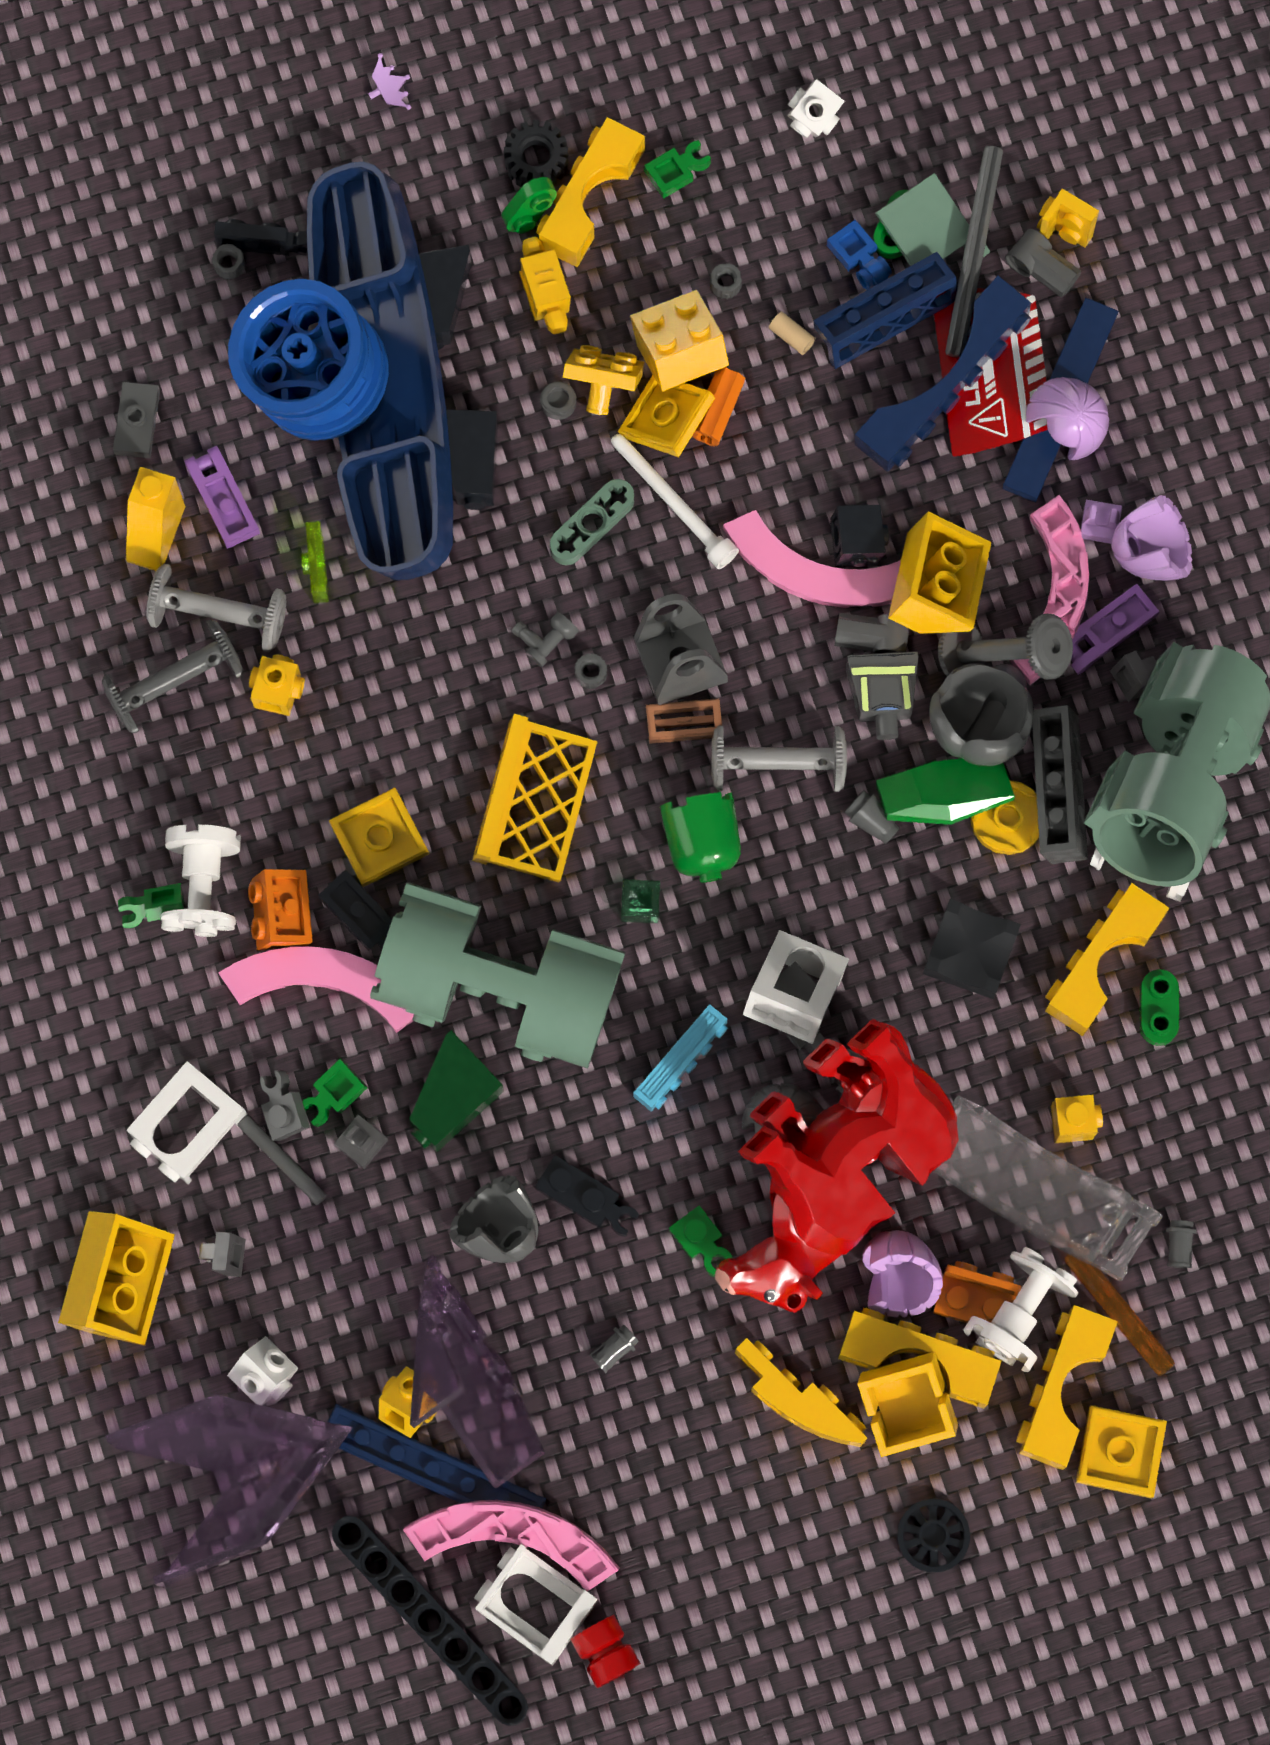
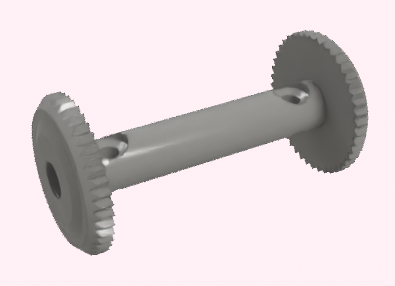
(215, 607)
(779, 758)

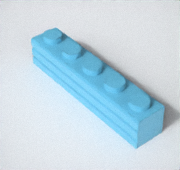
(681, 1058)

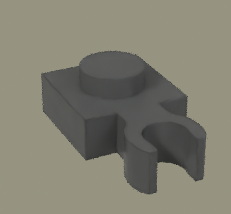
(285, 1110)

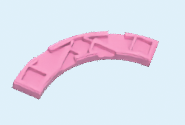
(1068, 566)
(805, 577)
(310, 967)
(517, 1525)

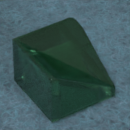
(640, 901)

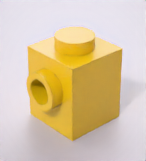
(1075, 1118)

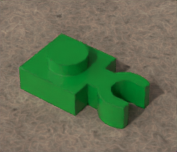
(673, 170)
(336, 1089)
(698, 1236)

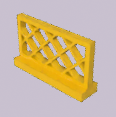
(503, 792)

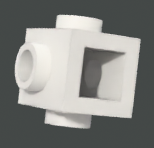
(826, 104)
(263, 1372)

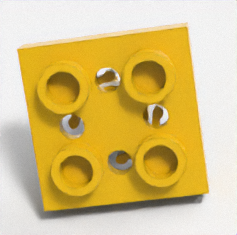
(603, 373)

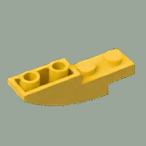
(811, 1410)

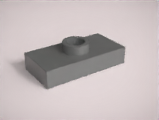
(136, 420)

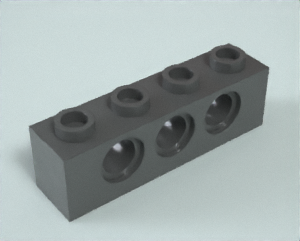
(1059, 785)

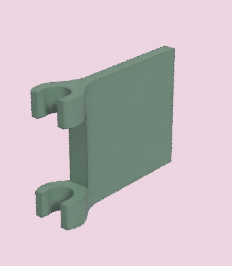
(925, 222)

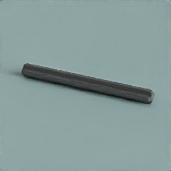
(974, 251)

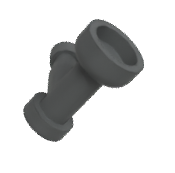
(541, 647)

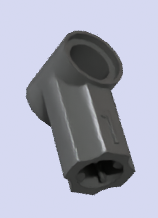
(1035, 258)
(871, 634)

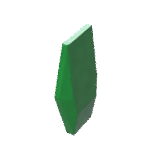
(944, 791)

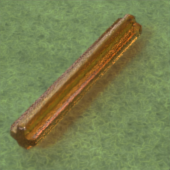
(1120, 1311)

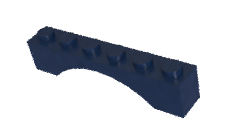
(895, 428)

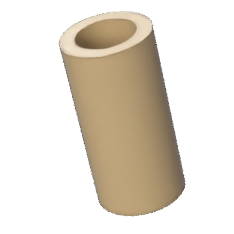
(792, 333)

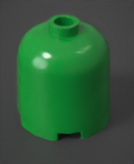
(702, 835)

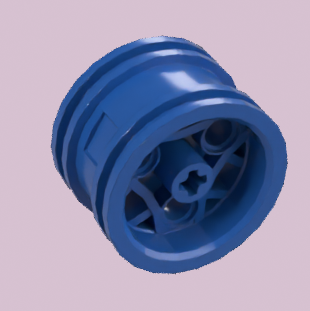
(275, 338)

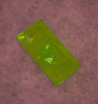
(314, 562)

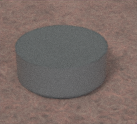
(558, 400)

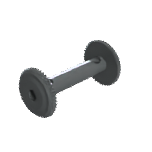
(1046, 647)
(172, 676)

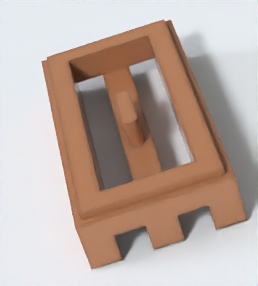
(686, 734)

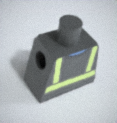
(883, 689)

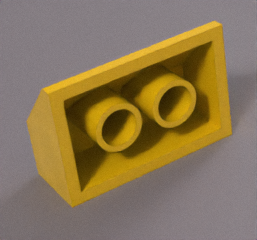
(939, 577)
(116, 1277)

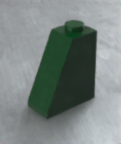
(452, 1094)

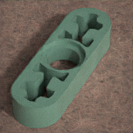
(617, 510)

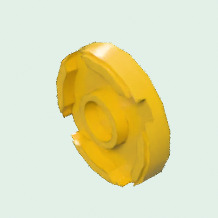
(1010, 826)

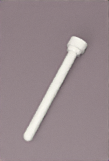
(719, 550)

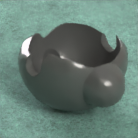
(982, 713)

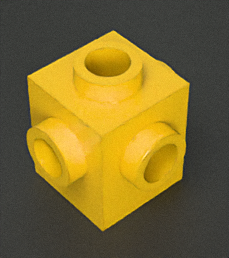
(276, 684)
(396, 1403)

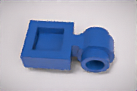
(855, 247)

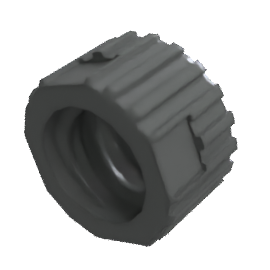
(236, 269)
(727, 291)
(590, 682)

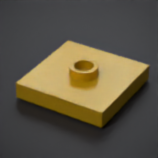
(666, 417)
(378, 837)
(1121, 1451)

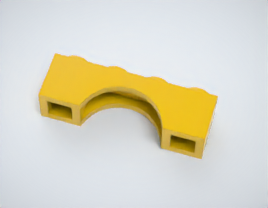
(611, 155)
(1132, 921)
(966, 1372)
(1050, 1432)

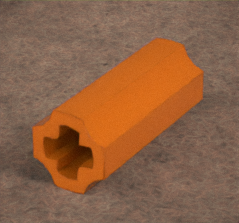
(726, 389)

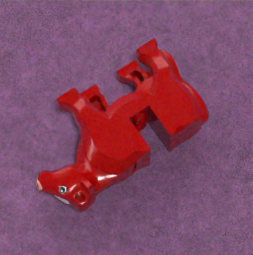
(817, 1179)

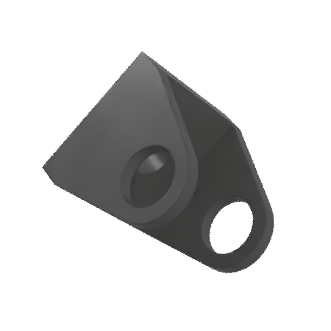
(676, 633)

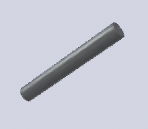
(281, 1159)

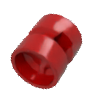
(605, 1651)

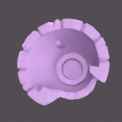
(1073, 414)
(1153, 542)
(903, 1274)

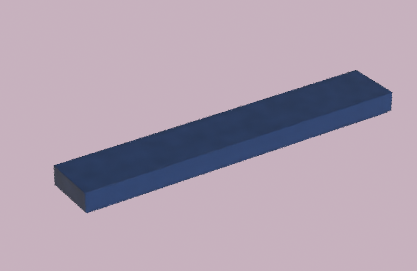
(1077, 362)
(423, 1463)

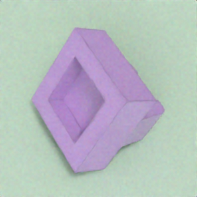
(1100, 521)

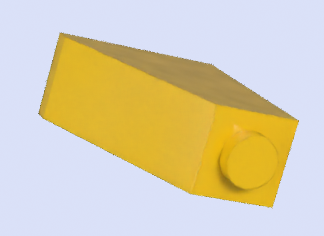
(152, 518)

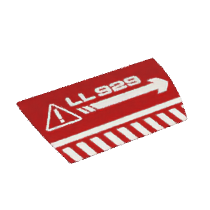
(996, 405)

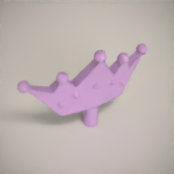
(389, 85)

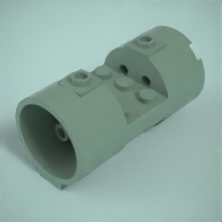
(1164, 807)
(432, 953)

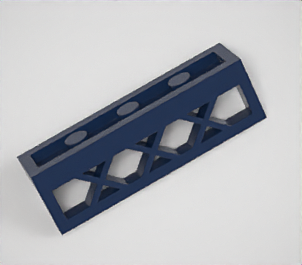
(885, 308)

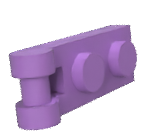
(222, 498)
(1112, 626)

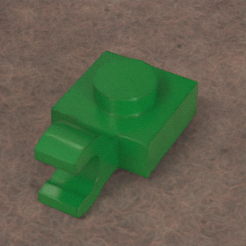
(151, 904)

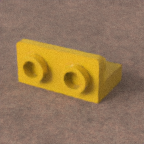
(1070, 217)

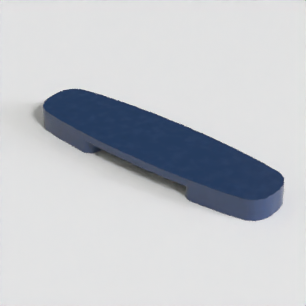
(399, 459)

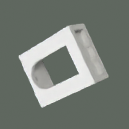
(784, 1010)
(185, 1162)
(525, 1562)

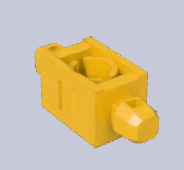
(544, 285)

